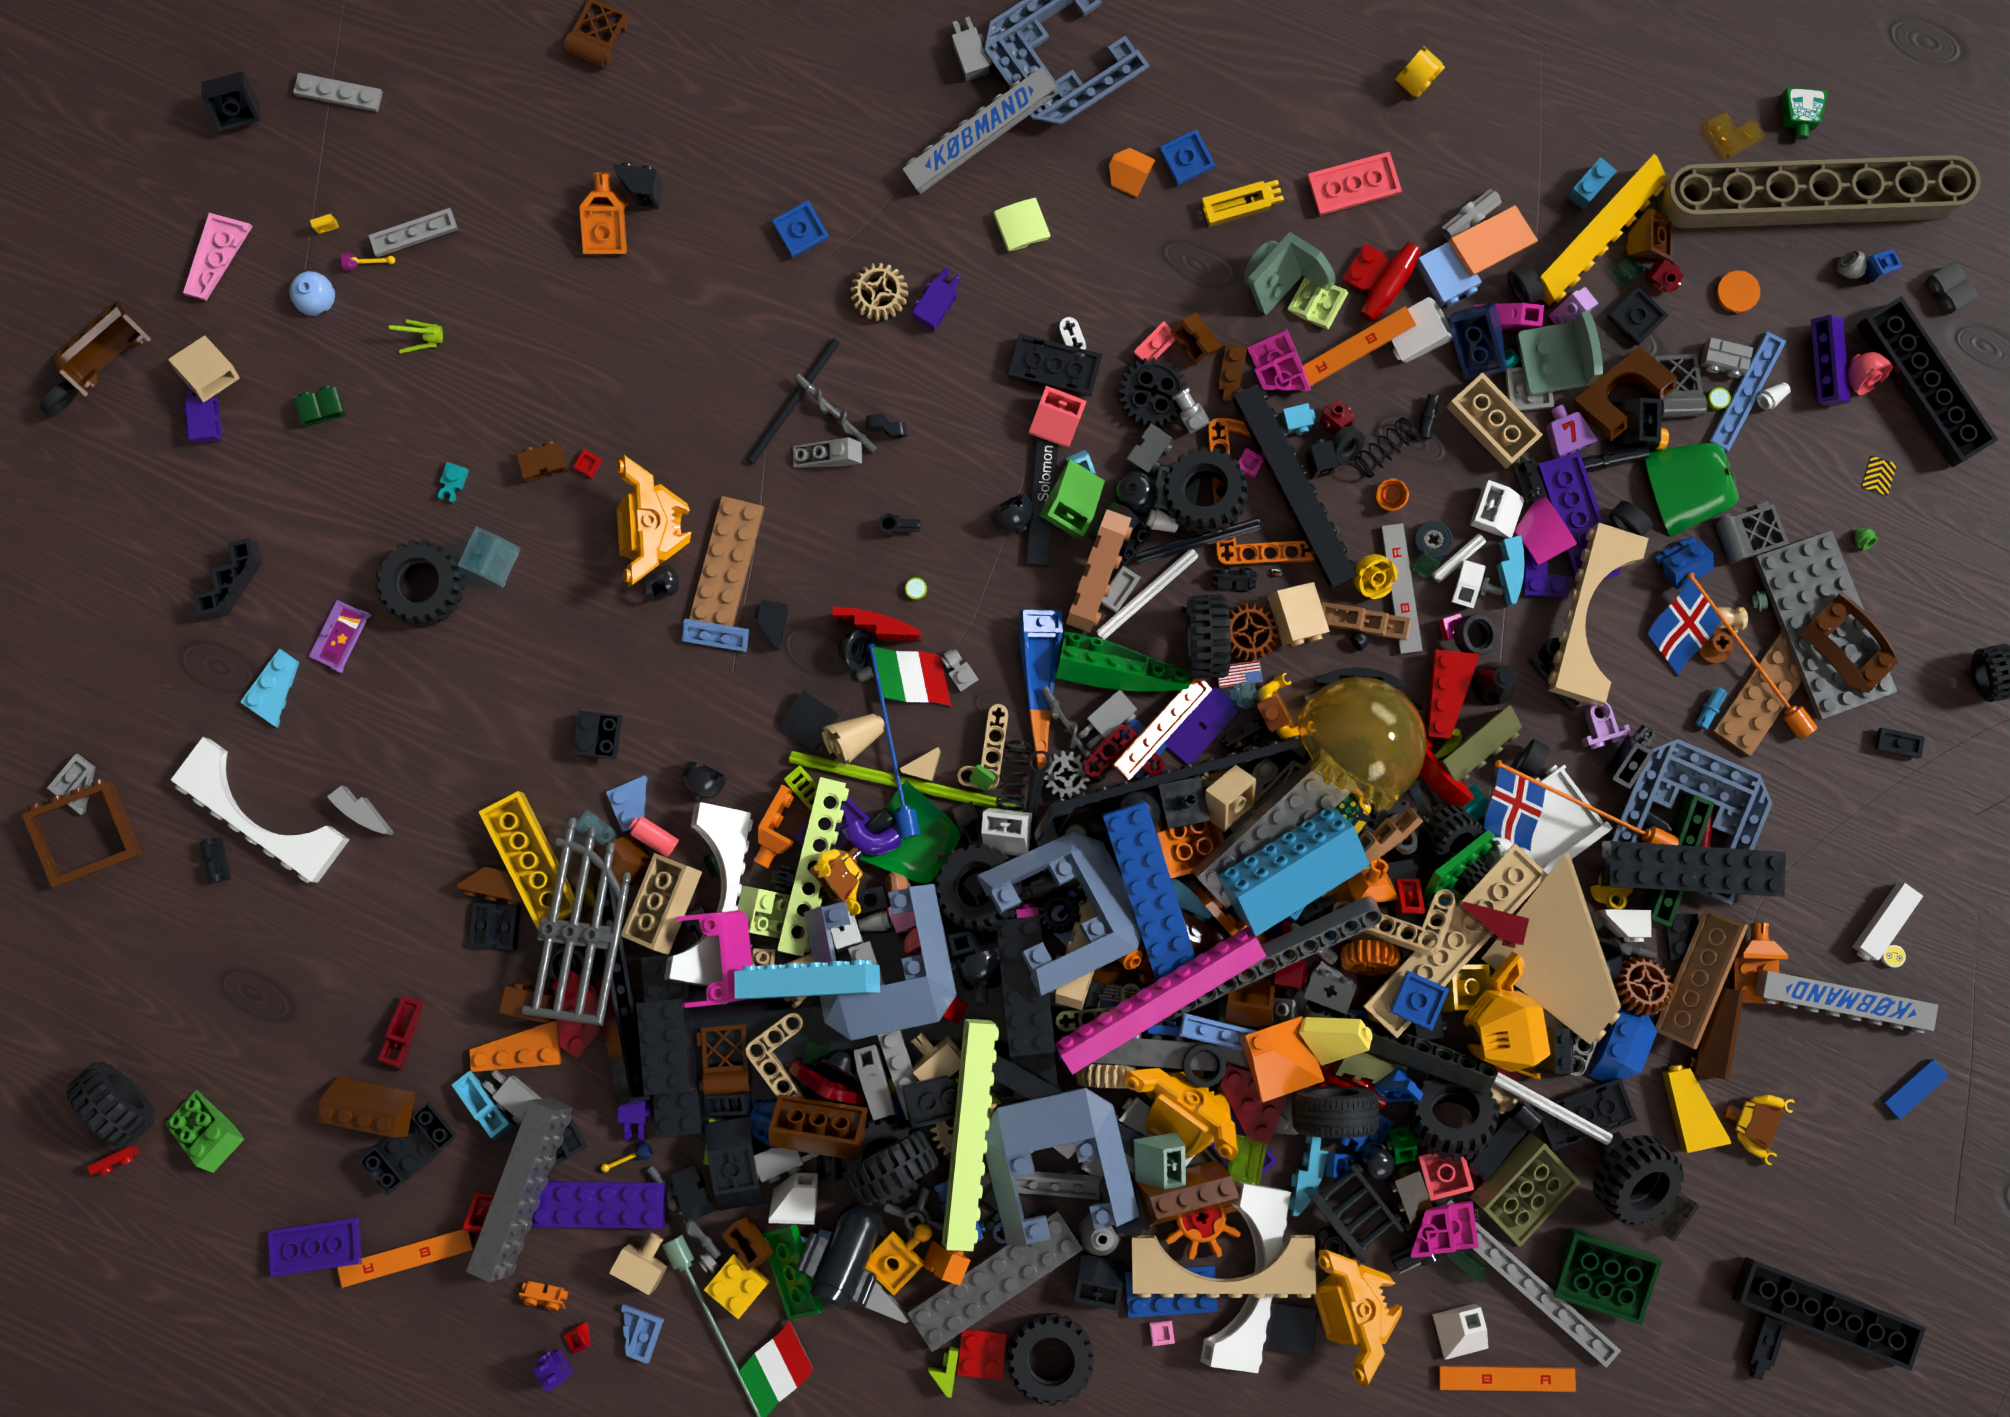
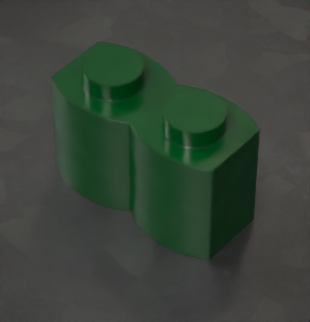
(319, 406)

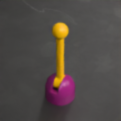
(350, 261)

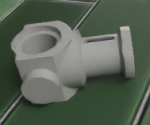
(1192, 413)

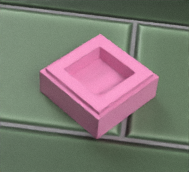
(1161, 1332)

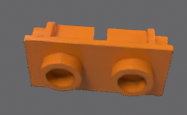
(534, 1295)

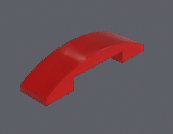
(1441, 781)

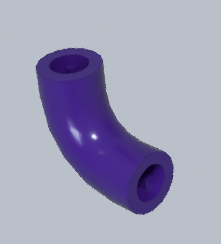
(871, 843)

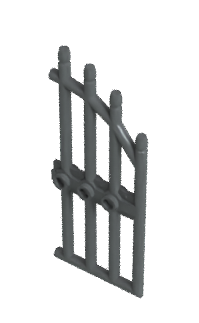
(580, 934)

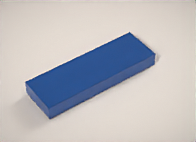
(1915, 1089)

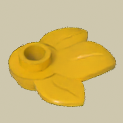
(1605, 894)

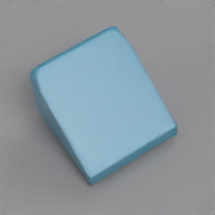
(1083, 459)

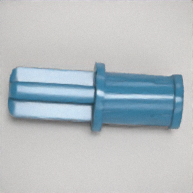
(1711, 708)

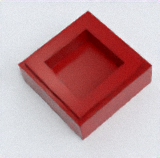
(587, 463)

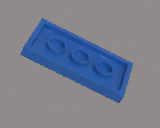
(1174, 1305)

